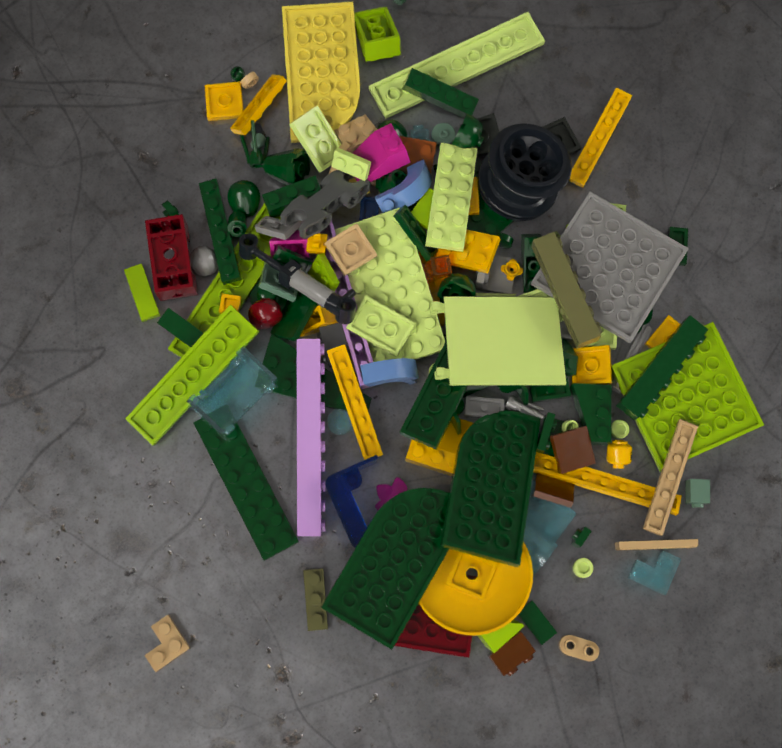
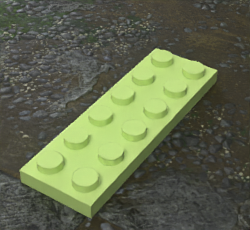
(451, 197)

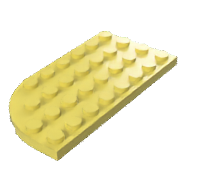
(321, 61)

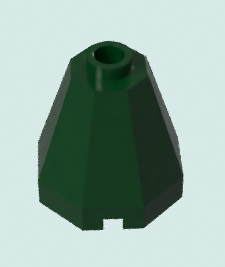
(287, 166)

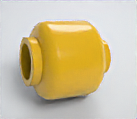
(619, 453)

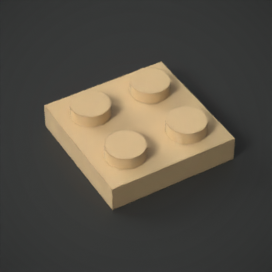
(355, 132)
(350, 249)

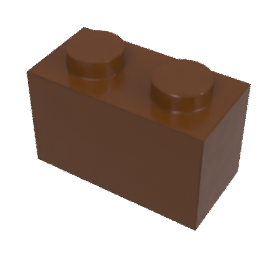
(512, 654)

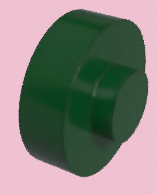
(169, 210)

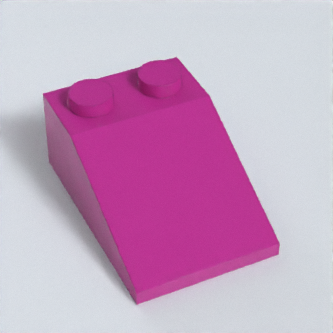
(384, 151)

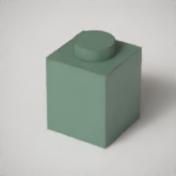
(697, 492)

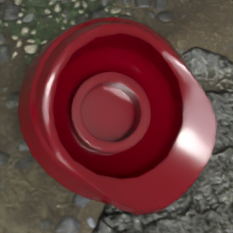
(265, 313)

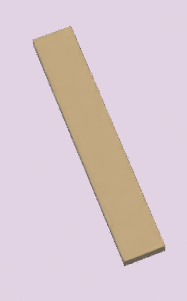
(670, 477)

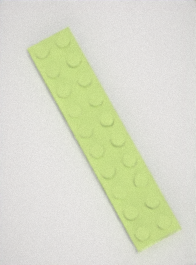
(461, 62)

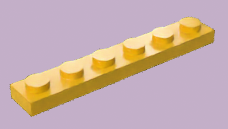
(599, 137)
(354, 402)

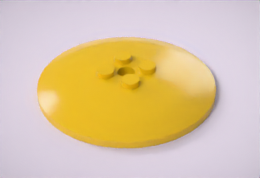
(481, 603)

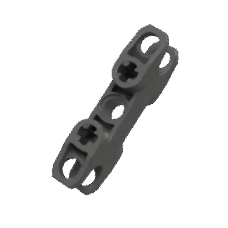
(317, 210)

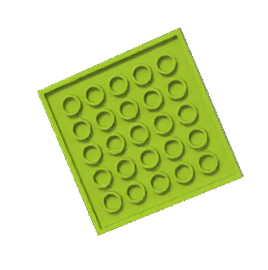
(702, 393)

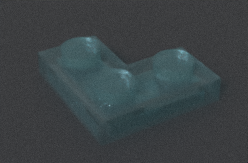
(657, 577)

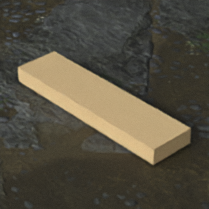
(656, 544)

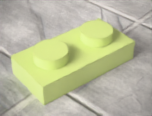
(351, 164)

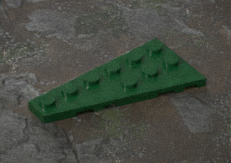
(282, 362)

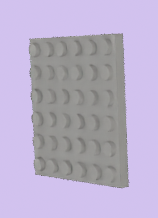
(617, 264)

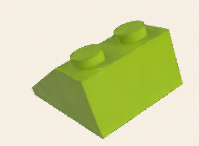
(377, 34)

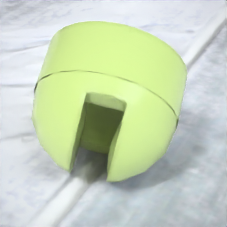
(574, 424)

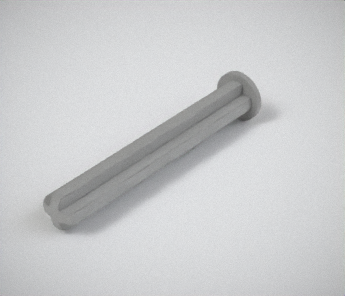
(635, 349)

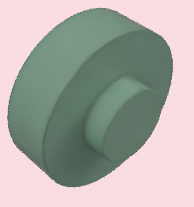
(443, 134)

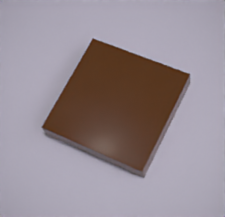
(572, 449)
(554, 490)

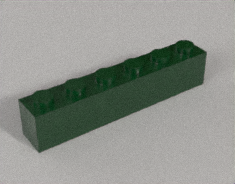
(662, 367)

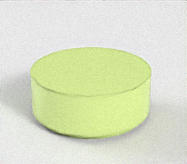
(619, 429)
(582, 567)

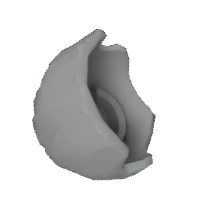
(203, 261)

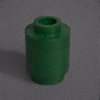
(237, 223)

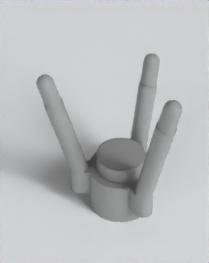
(517, 405)

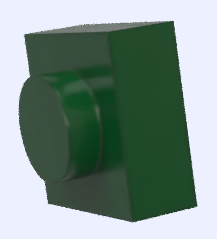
(580, 536)

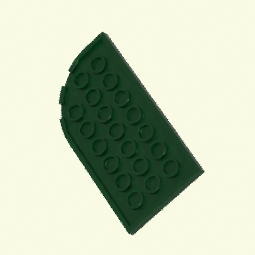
(492, 487)
(391, 565)

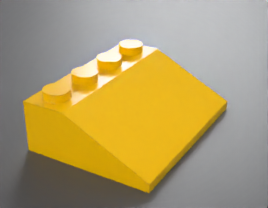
(444, 457)

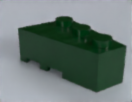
(594, 410)

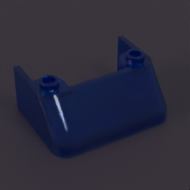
(339, 489)

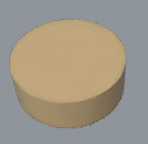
(249, 80)

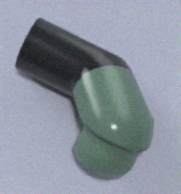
(260, 136)

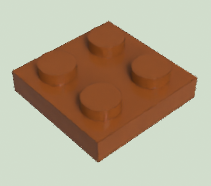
(417, 151)

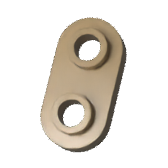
(579, 648)

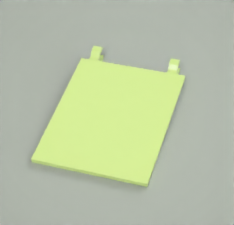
(502, 341)

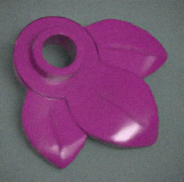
(386, 492)

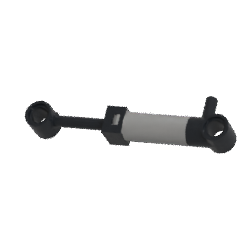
(292, 276)

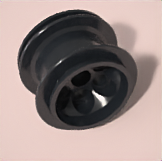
(524, 172)

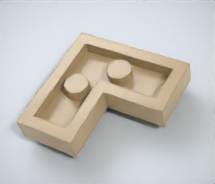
(171, 646)

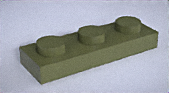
(314, 598)

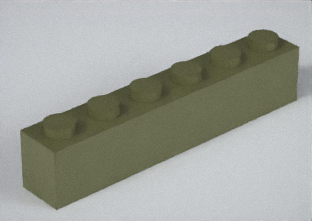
(565, 290)

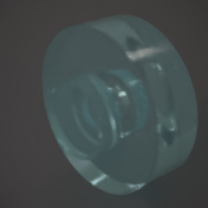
(339, 422)

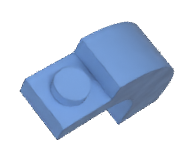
(409, 190)
(390, 371)

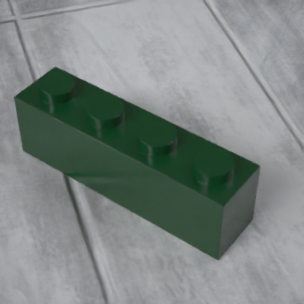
(439, 93)

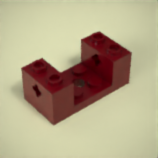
(171, 276)

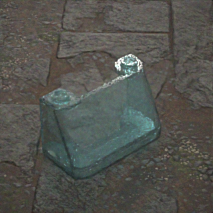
(233, 392)

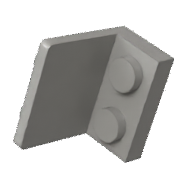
(495, 279)

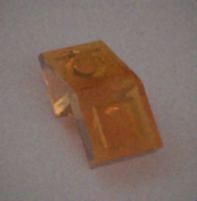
(437, 268)

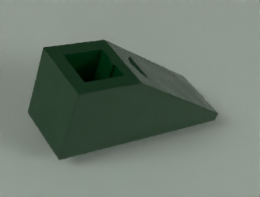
(529, 262)

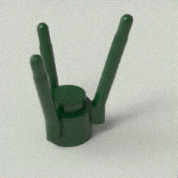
(256, 157)

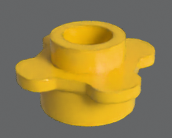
(516, 269)

